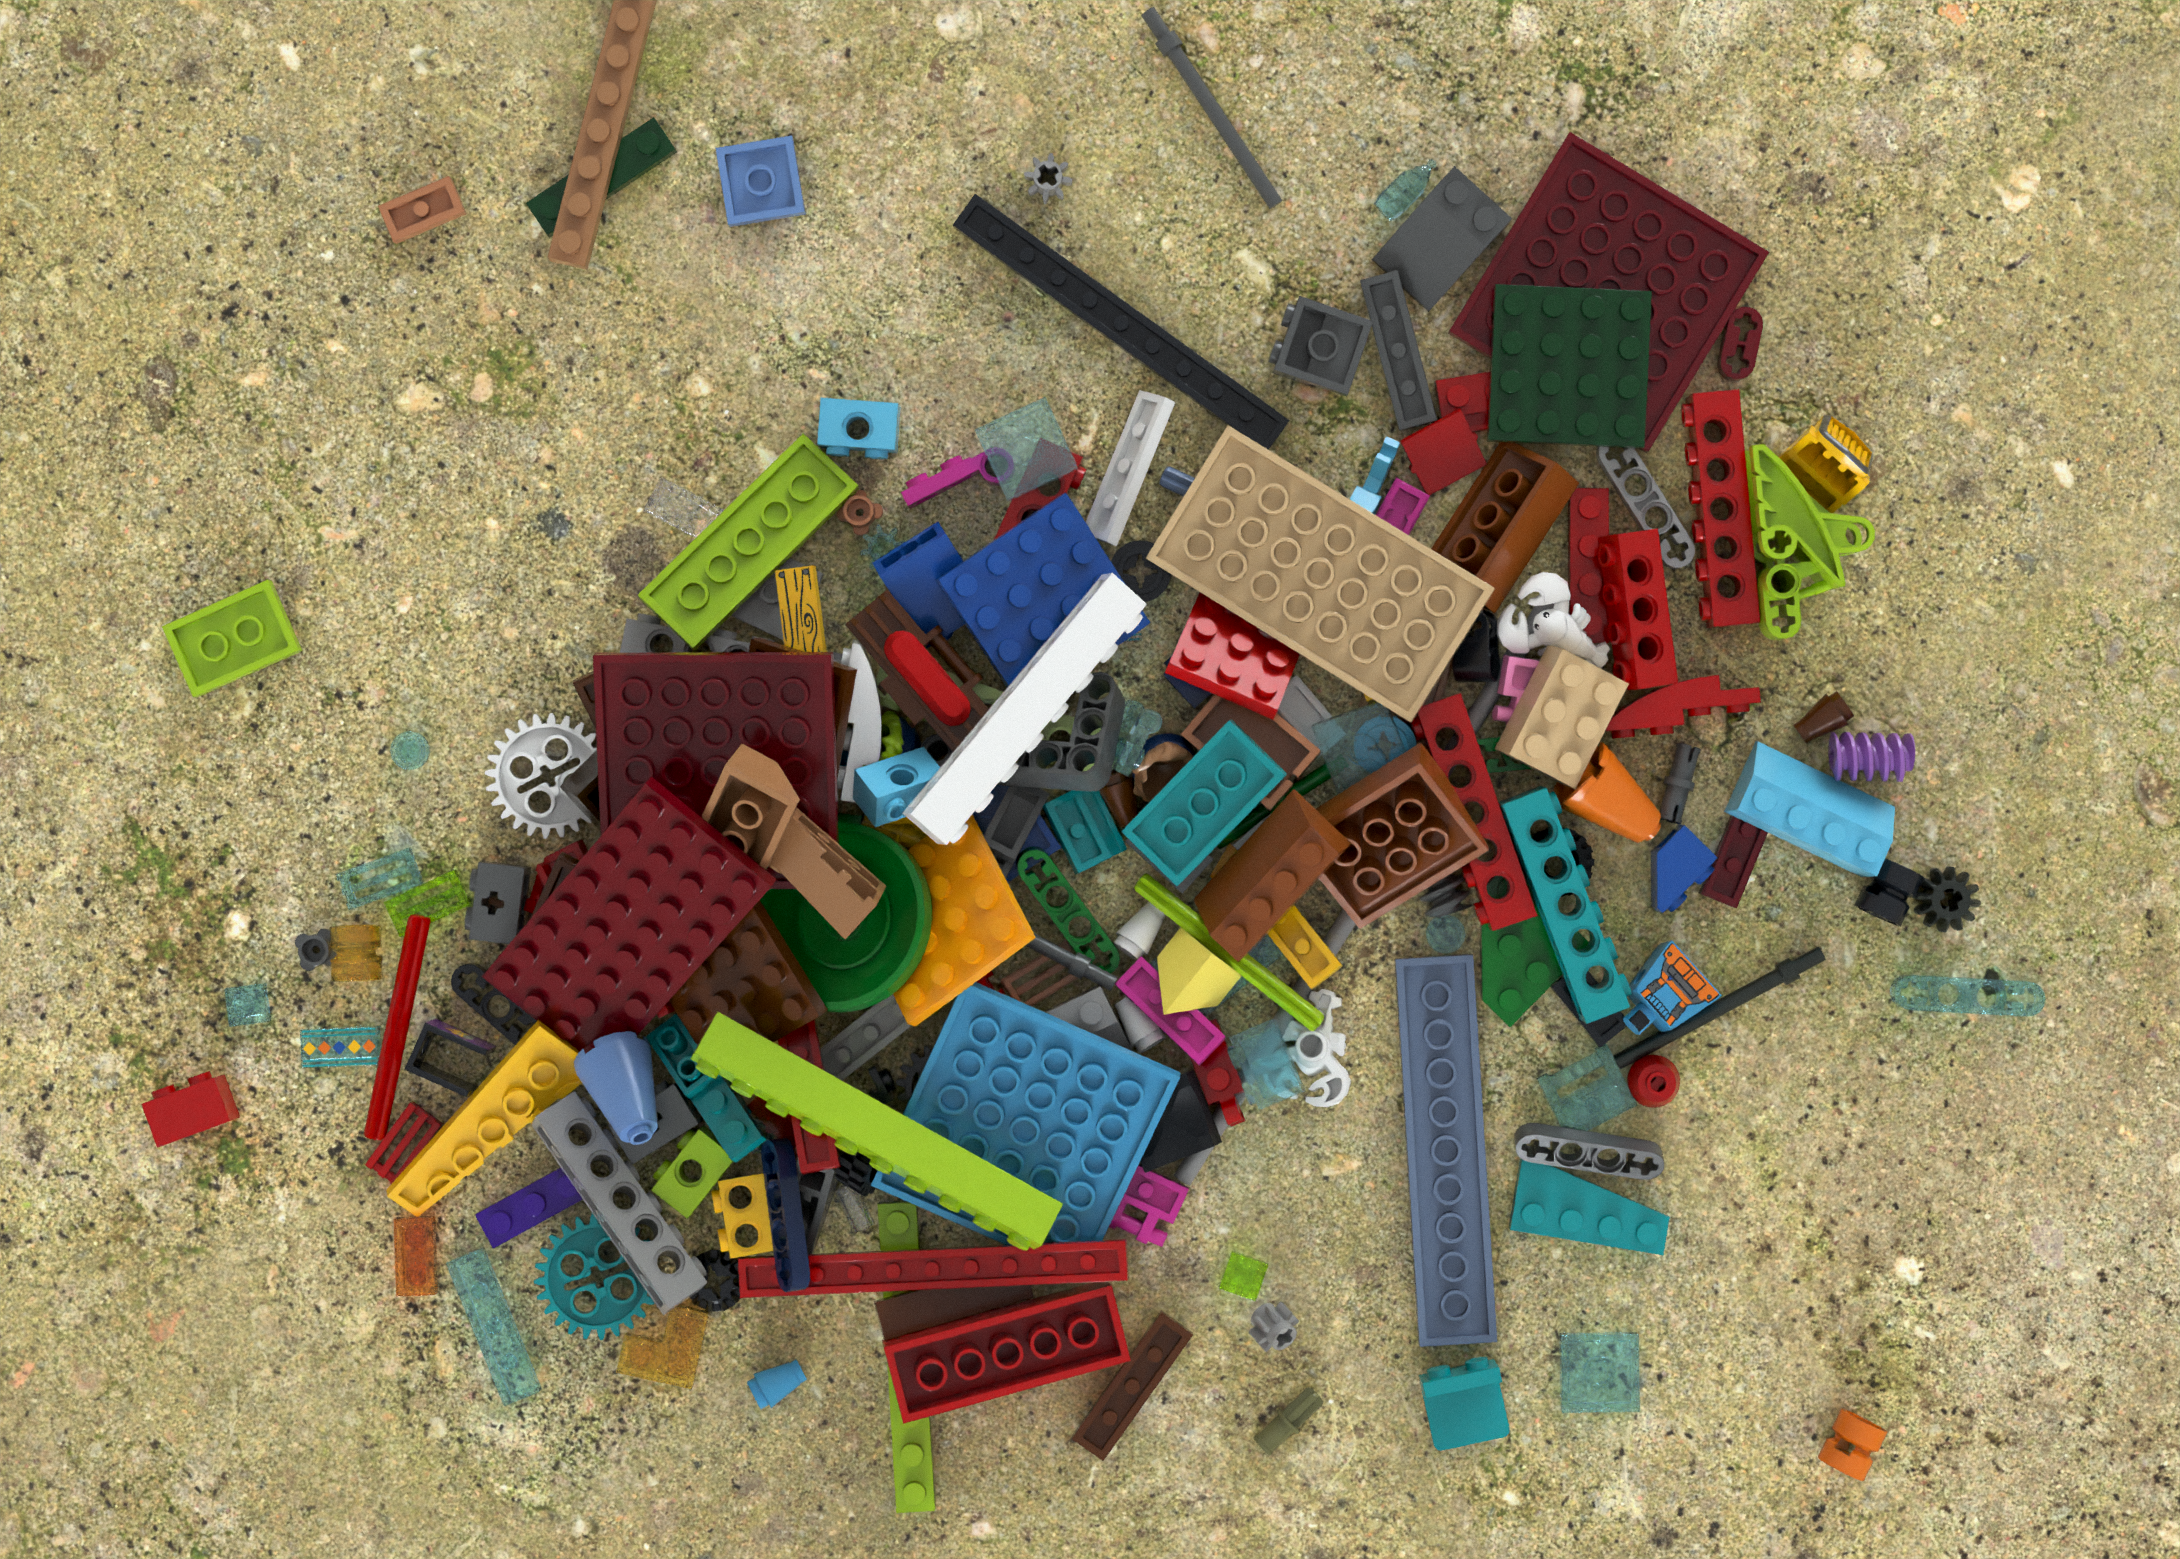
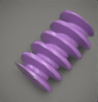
(1871, 755)

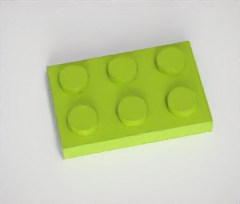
(232, 638)

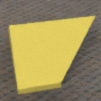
(1192, 975)

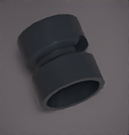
(1889, 892)

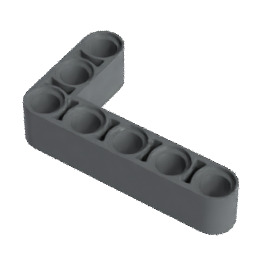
(1071, 755)

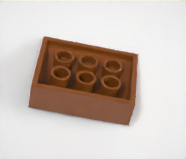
(1403, 836)

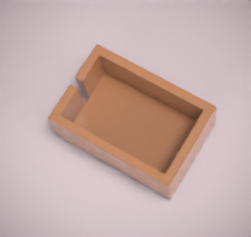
(1276, 737)

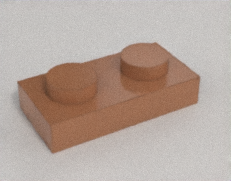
(422, 210)

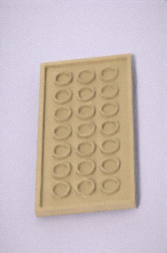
(1320, 573)

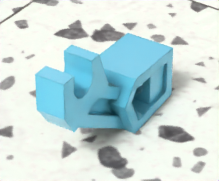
(1368, 494)

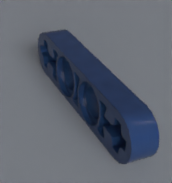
(785, 1214)

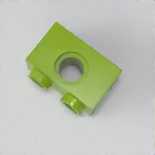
(687, 1193)

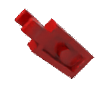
(1221, 1081)

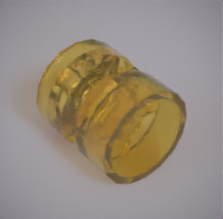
(356, 953)

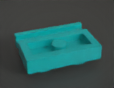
(1084, 828)

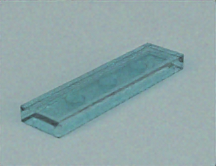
(493, 1326)

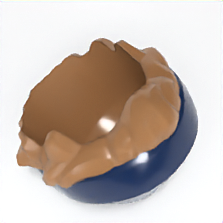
(1162, 761)

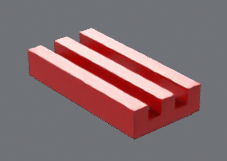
(385, 1170)

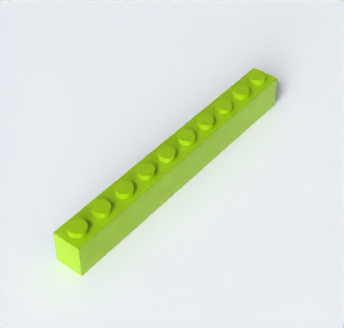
(876, 1132)

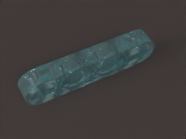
(1967, 995)

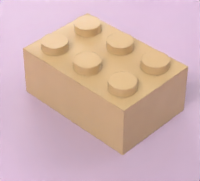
(1561, 716)

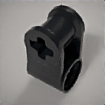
(1479, 653)

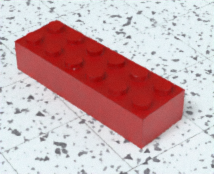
(1006, 1350)

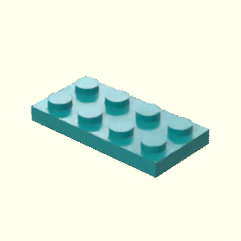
(1204, 802)

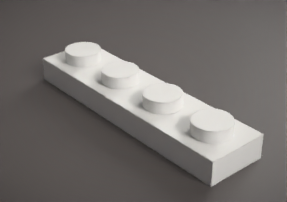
(1128, 466)

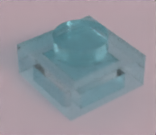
(247, 1004)

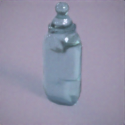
(1404, 191)

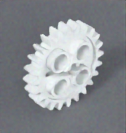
(532, 744)

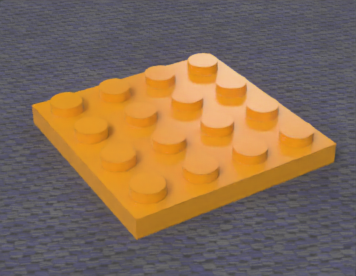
(972, 922)

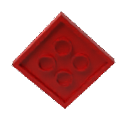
(1232, 658)

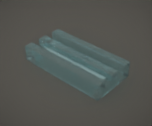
(348, 889)

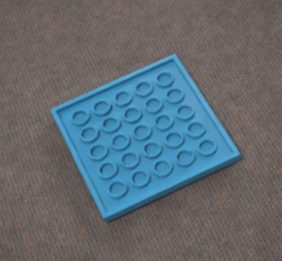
(1040, 1106)

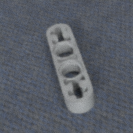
(1650, 498)

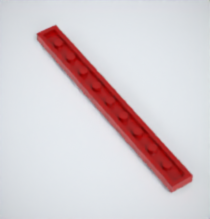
(943, 1268)

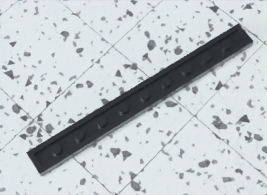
(1119, 322)

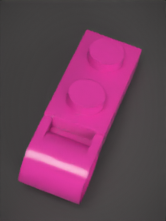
(953, 473)

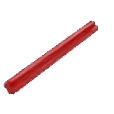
(397, 1027)

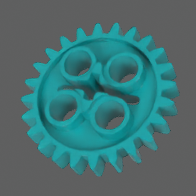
(610, 1309)

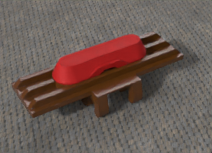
(914, 675)

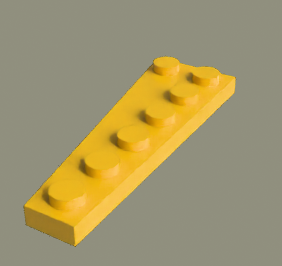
(508, 1099)

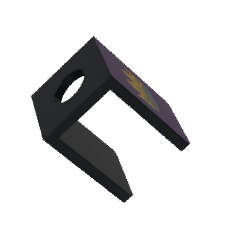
(417, 1066)

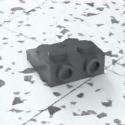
(1320, 345)

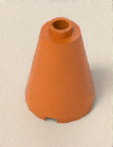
(1611, 798)

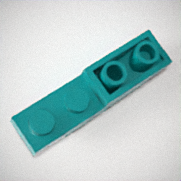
(714, 1098)

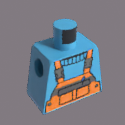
(1667, 991)

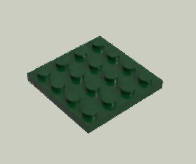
(1569, 366)

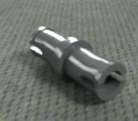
(1679, 783)

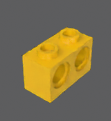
(754, 1214)

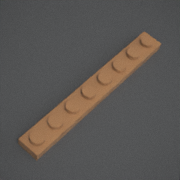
(601, 132)

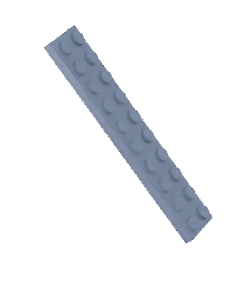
(1445, 1150)

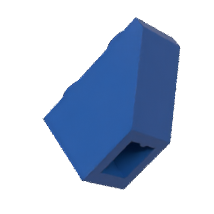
(1676, 865)

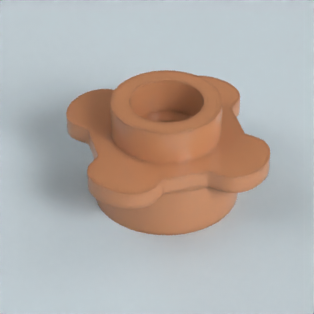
(860, 523)

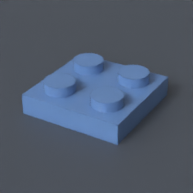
(760, 181)

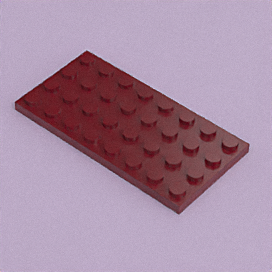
(629, 921)

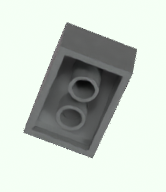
(1442, 238)

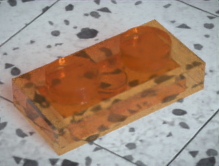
(415, 1256)

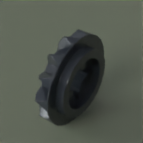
(1126, 559)
(729, 1293)

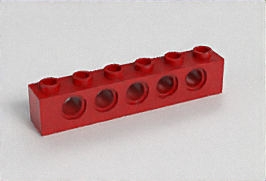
(1725, 411)
(1517, 901)

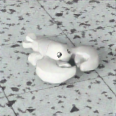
(1552, 625)
(1315, 1052)

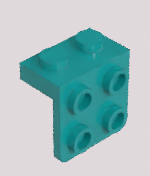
(1464, 1403)

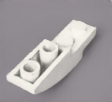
(864, 738)

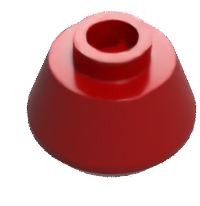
(1647, 1091)

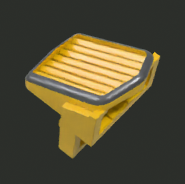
(1829, 462)

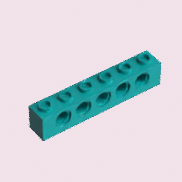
(1612, 992)

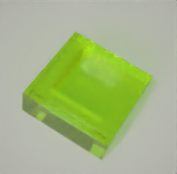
(1243, 1275)

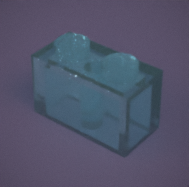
(1265, 1064)

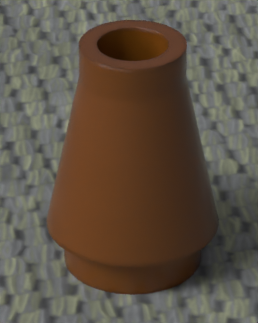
(1824, 717)
(1120, 797)

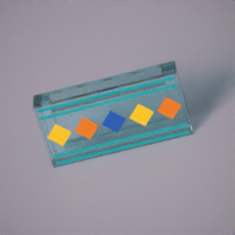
(340, 1046)

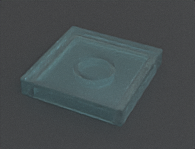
(1026, 449)
(1358, 743)
(1599, 1372)

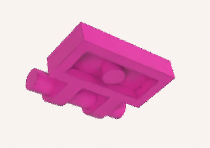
(1156, 1196)

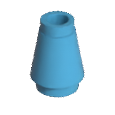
(776, 1383)

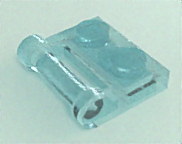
(1130, 744)
(1593, 1102)

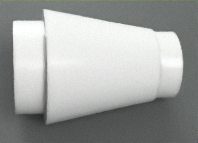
(1140, 931)
(1138, 1026)

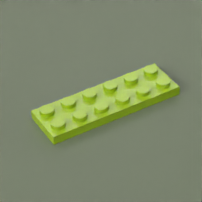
(748, 542)

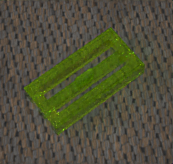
(458, 889)

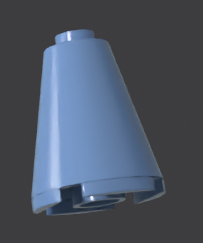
(621, 1084)

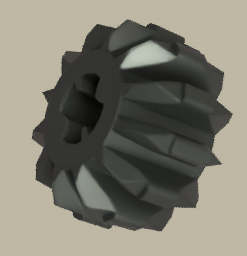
(1957, 906)

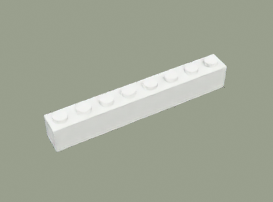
(1025, 709)

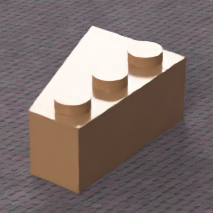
(826, 874)

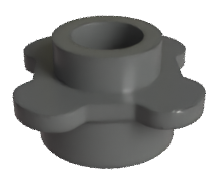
(305, 945)

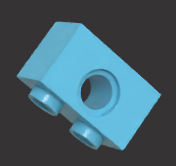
(839, 414)
(892, 784)

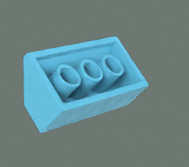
(1813, 811)

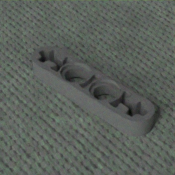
(1590, 1146)

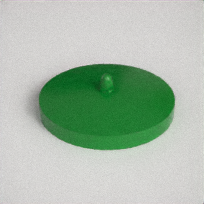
(881, 948)

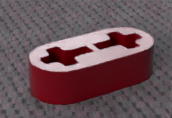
(1731, 341)

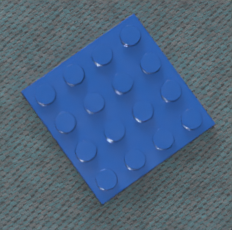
(1028, 584)

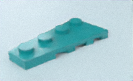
(1574, 1209)

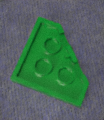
(1517, 961)

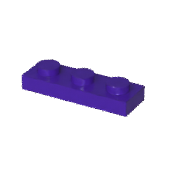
(527, 1207)

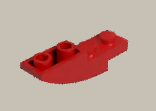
(1664, 706)

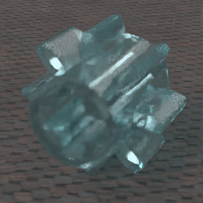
(874, 543)

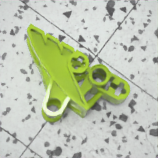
(1800, 529)

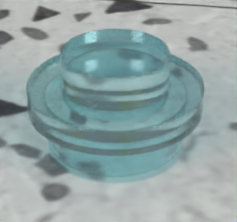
(410, 750)
(1445, 934)

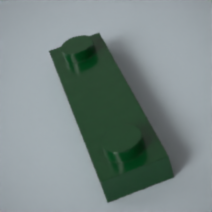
(636, 156)

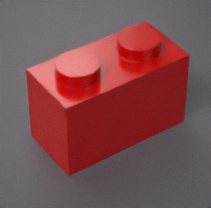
(189, 1110)

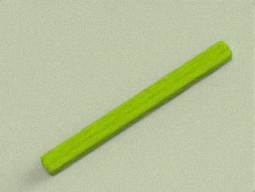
(1247, 967)

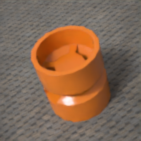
(1859, 1432)

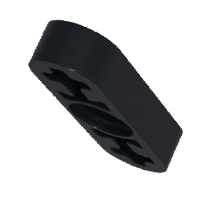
(470, 995)

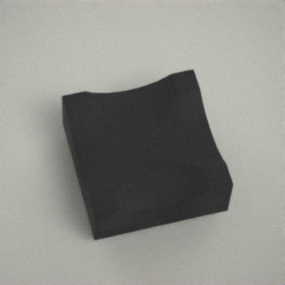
(1184, 1126)

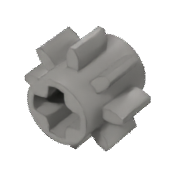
(1050, 168)
(1273, 1326)

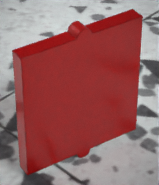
(1443, 452)

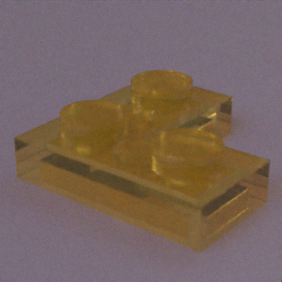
(670, 1359)

